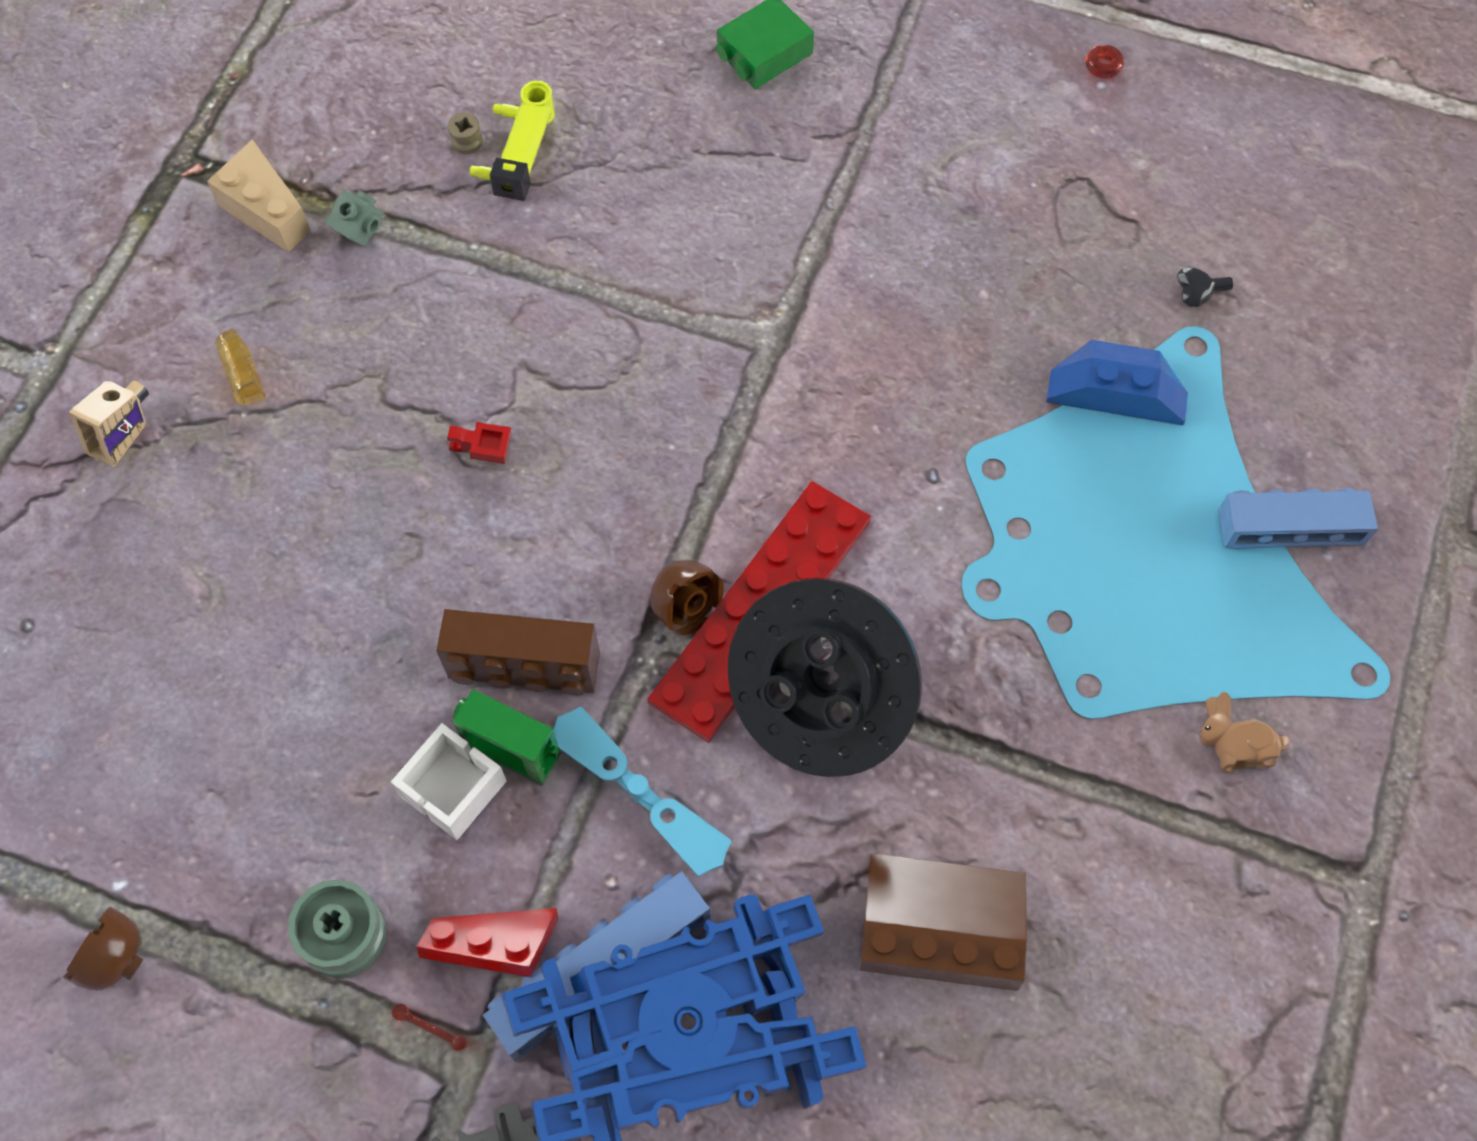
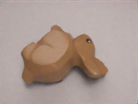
(1240, 743)

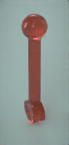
(401, 1013)

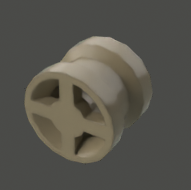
(470, 139)

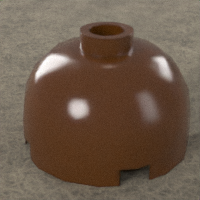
(685, 595)
(107, 953)

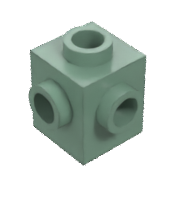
(355, 216)

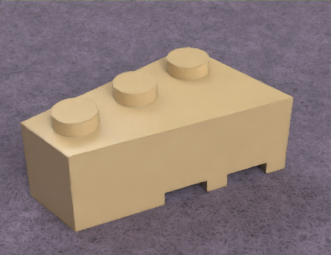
(259, 198)

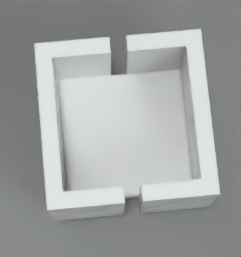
(446, 783)

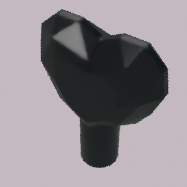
(1200, 286)

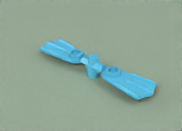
(688, 834)

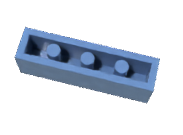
(1297, 518)

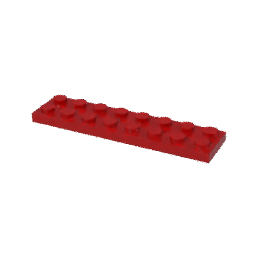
(803, 545)

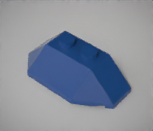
(1119, 382)

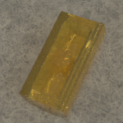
(239, 367)

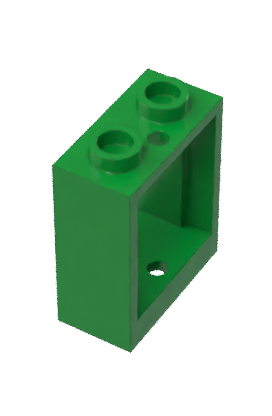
(507, 736)

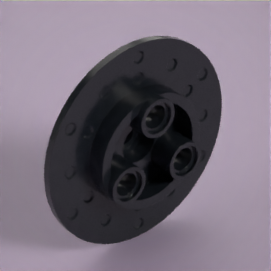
(868, 668)

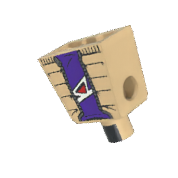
(110, 420)

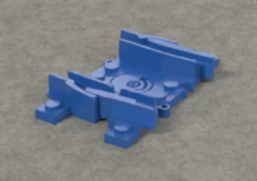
(677, 1067)

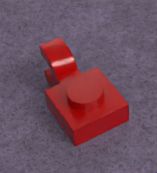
(485, 443)

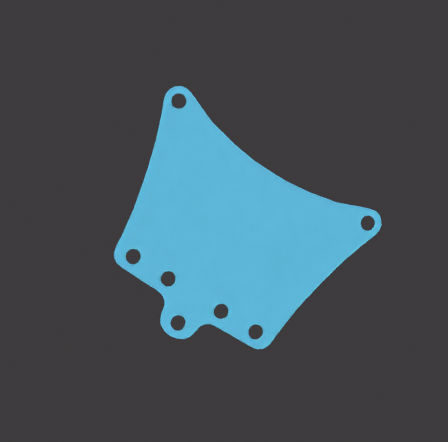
(1140, 560)

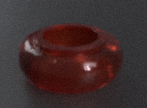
(1100, 69)

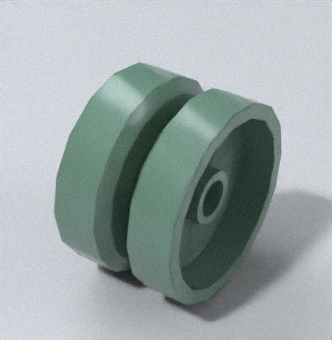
(321, 913)

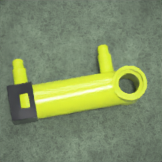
(512, 171)

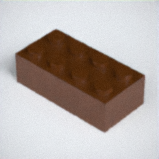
(519, 651)

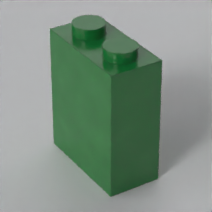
(764, 42)

